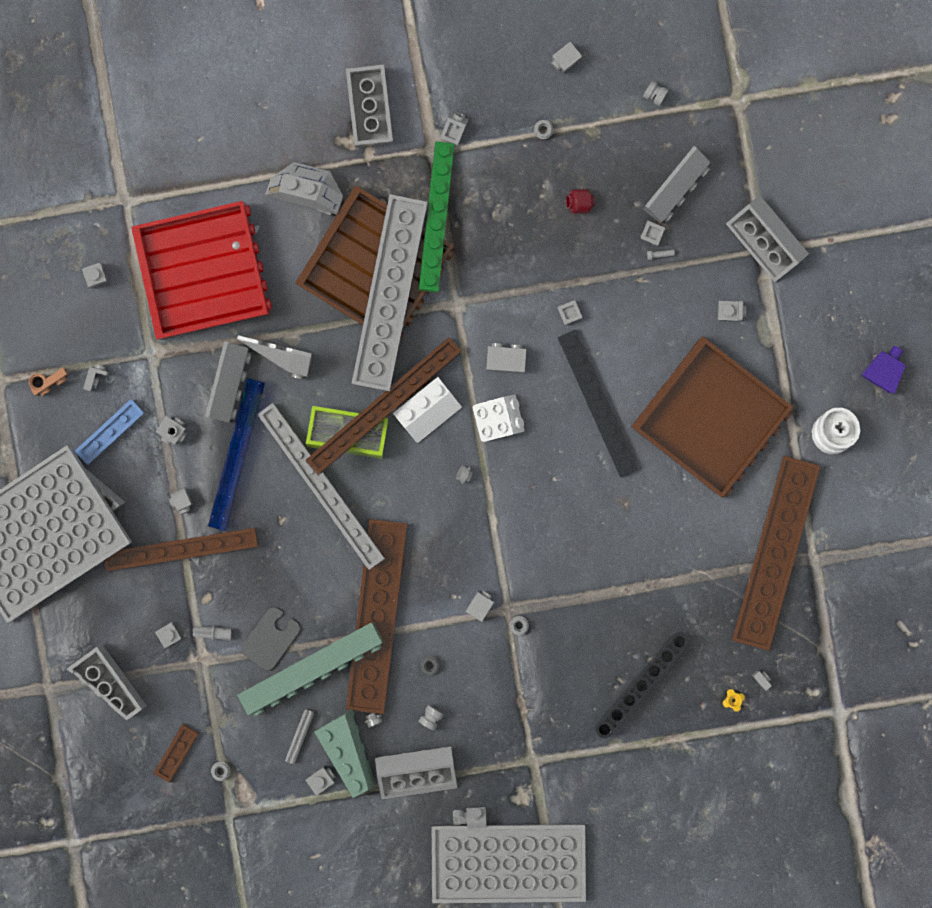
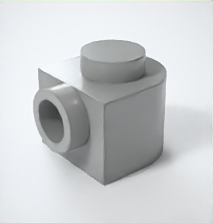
(181, 501)

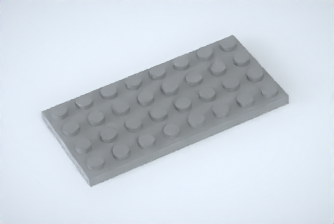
(508, 863)

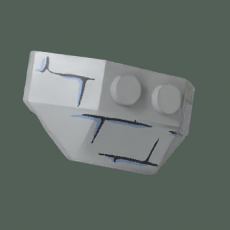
(306, 187)

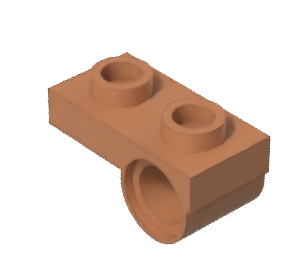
(57, 378)

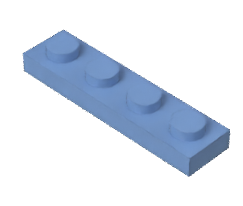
(109, 432)

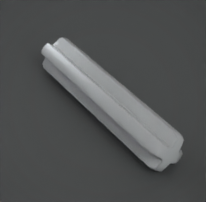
(299, 736)

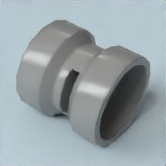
(655, 93)
(431, 717)

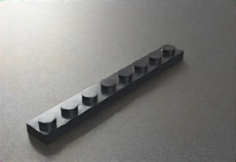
(597, 403)

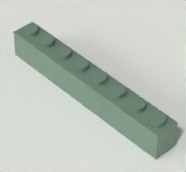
(312, 667)

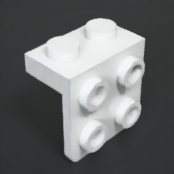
(498, 418)

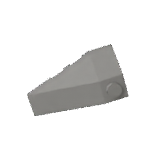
(289, 359)

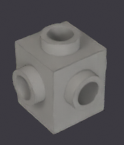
(165, 428)

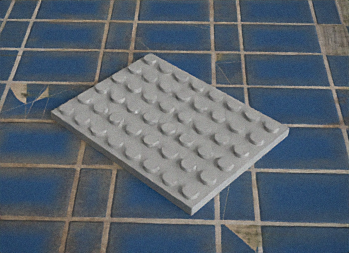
(52, 531)

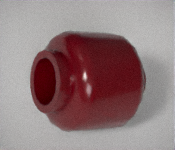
(580, 201)

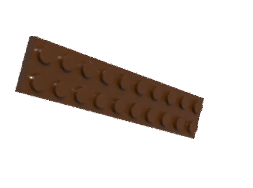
(776, 553)
(378, 605)

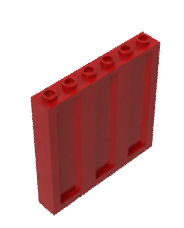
(195, 273)

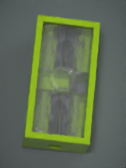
(327, 422)

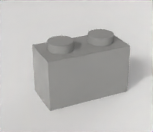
(506, 359)

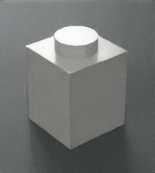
(566, 58)
(95, 275)
(480, 605)

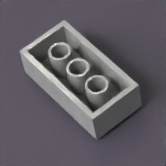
(369, 106)

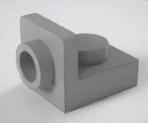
(454, 127)
(731, 310)
(92, 379)
(321, 780)

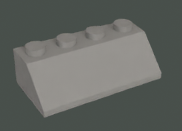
(676, 185)
(767, 238)
(227, 382)
(416, 772)

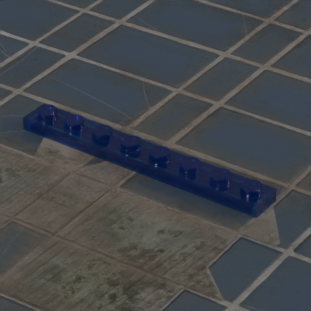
(236, 454)

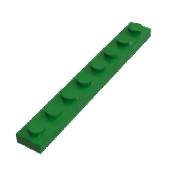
(436, 217)

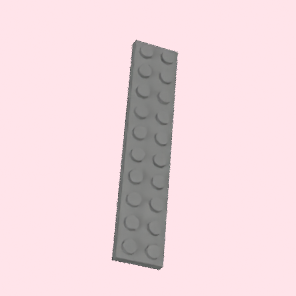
(389, 292)

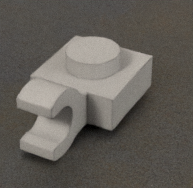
(473, 817)

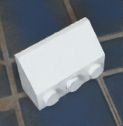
(427, 410)

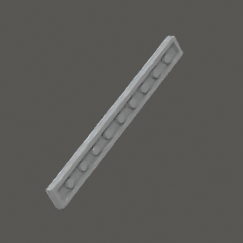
(321, 487)

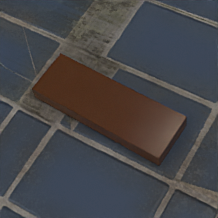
(176, 753)

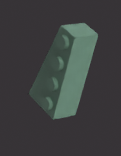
(347, 753)

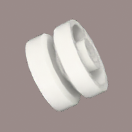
(836, 431)

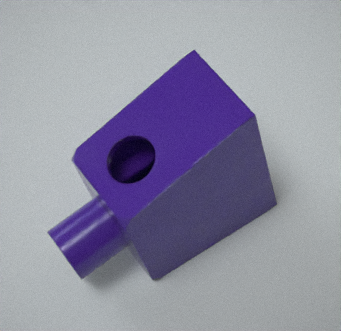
(885, 370)

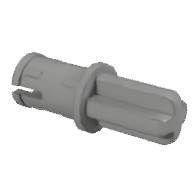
(212, 632)

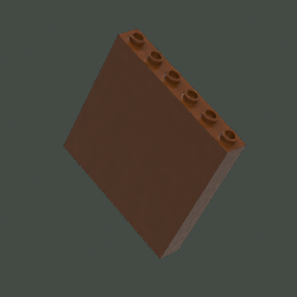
(712, 417)

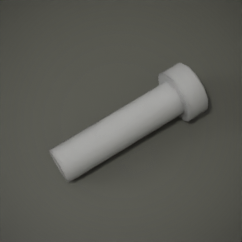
(650, 255)

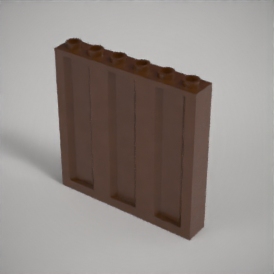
(347, 256)

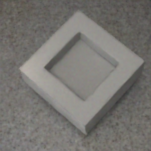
(652, 233)
(569, 312)
(168, 635)
(763, 679)

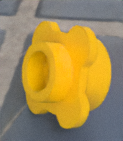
(732, 695)

